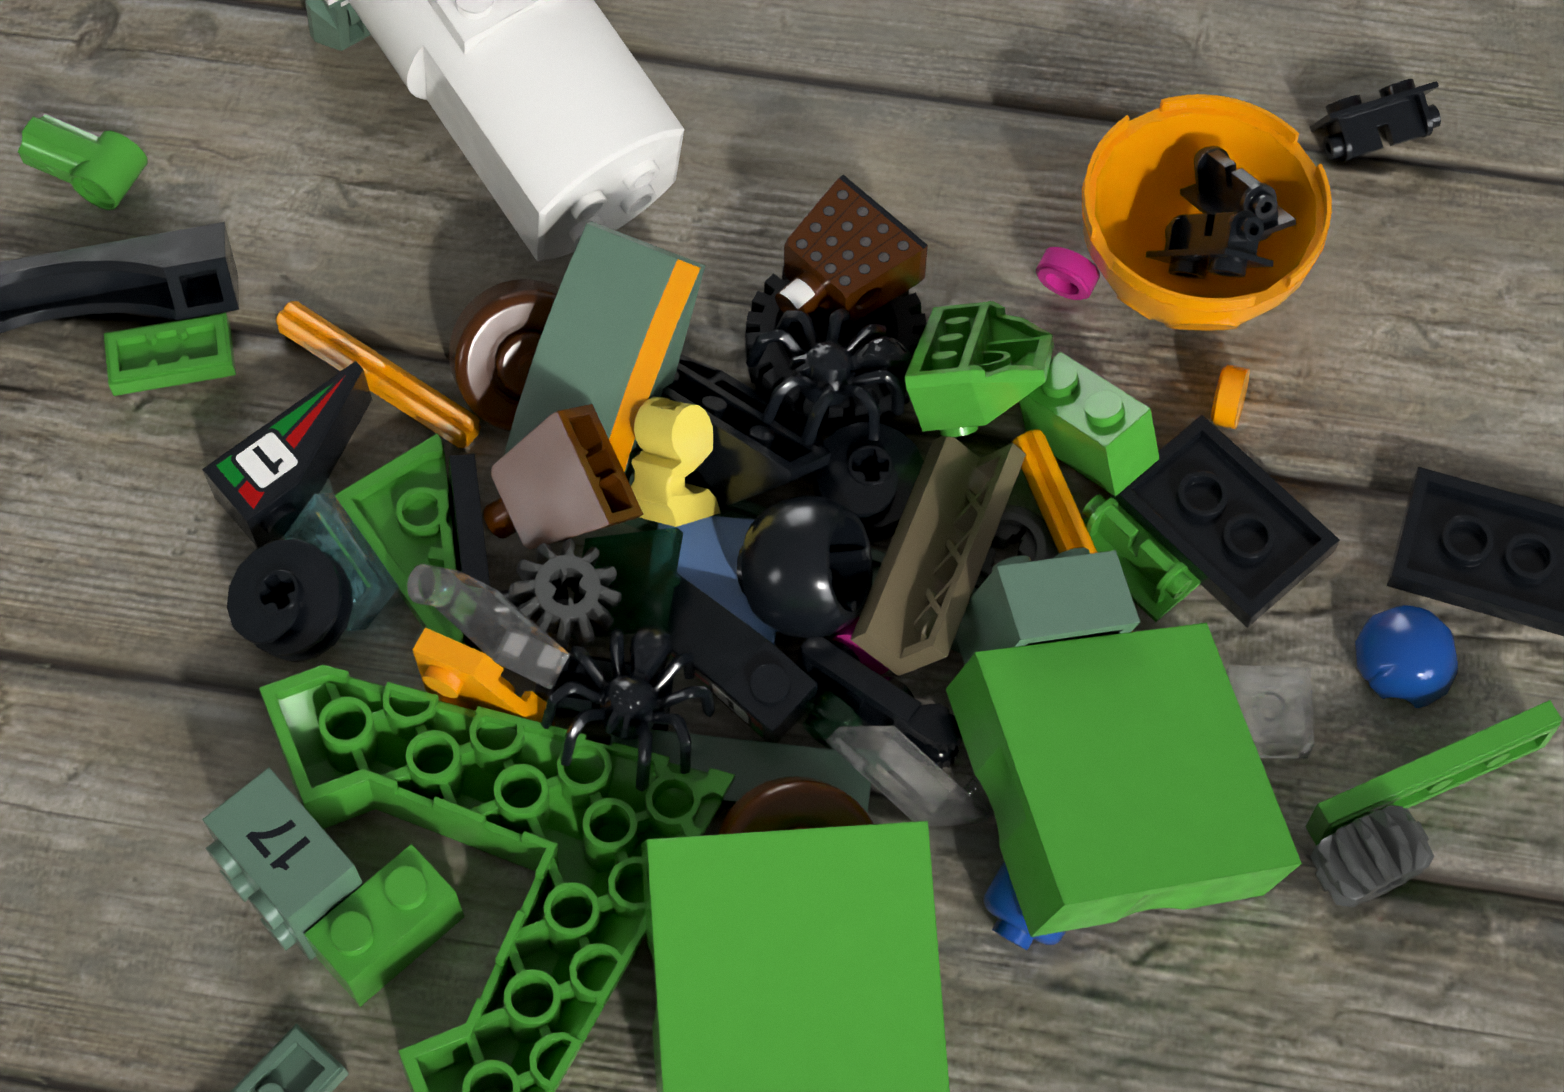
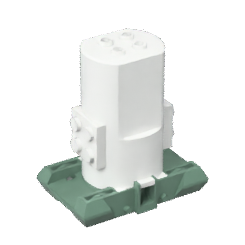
(534, 101)

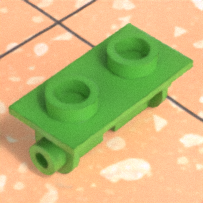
(1151, 571)

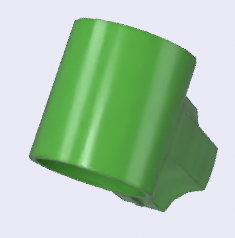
(95, 166)

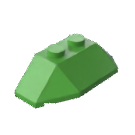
(974, 366)

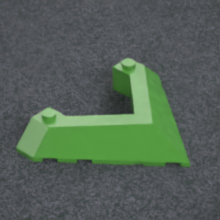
(504, 792)

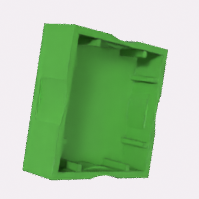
(1120, 776)
(796, 961)

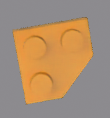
(470, 678)

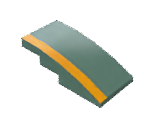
(610, 335)

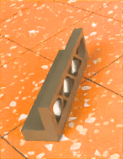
(936, 554)

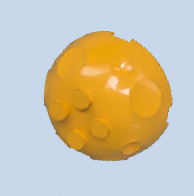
(1135, 194)

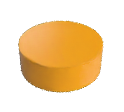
(1230, 396)

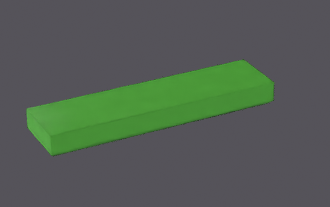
(1439, 770)

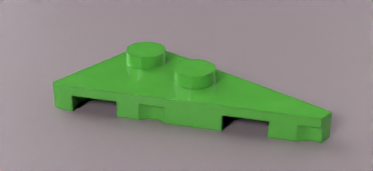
(408, 521)

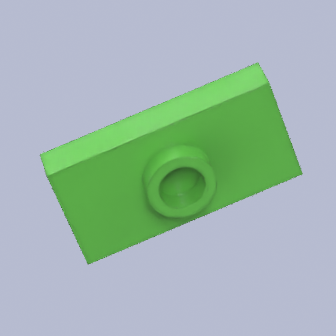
(169, 354)

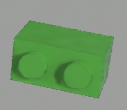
(1092, 425)
(385, 924)

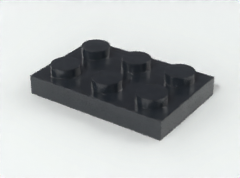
(1227, 521)
(1482, 550)

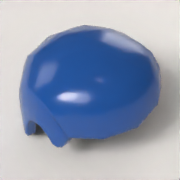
(1407, 655)

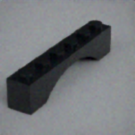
(157, 274)

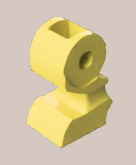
(674, 443)

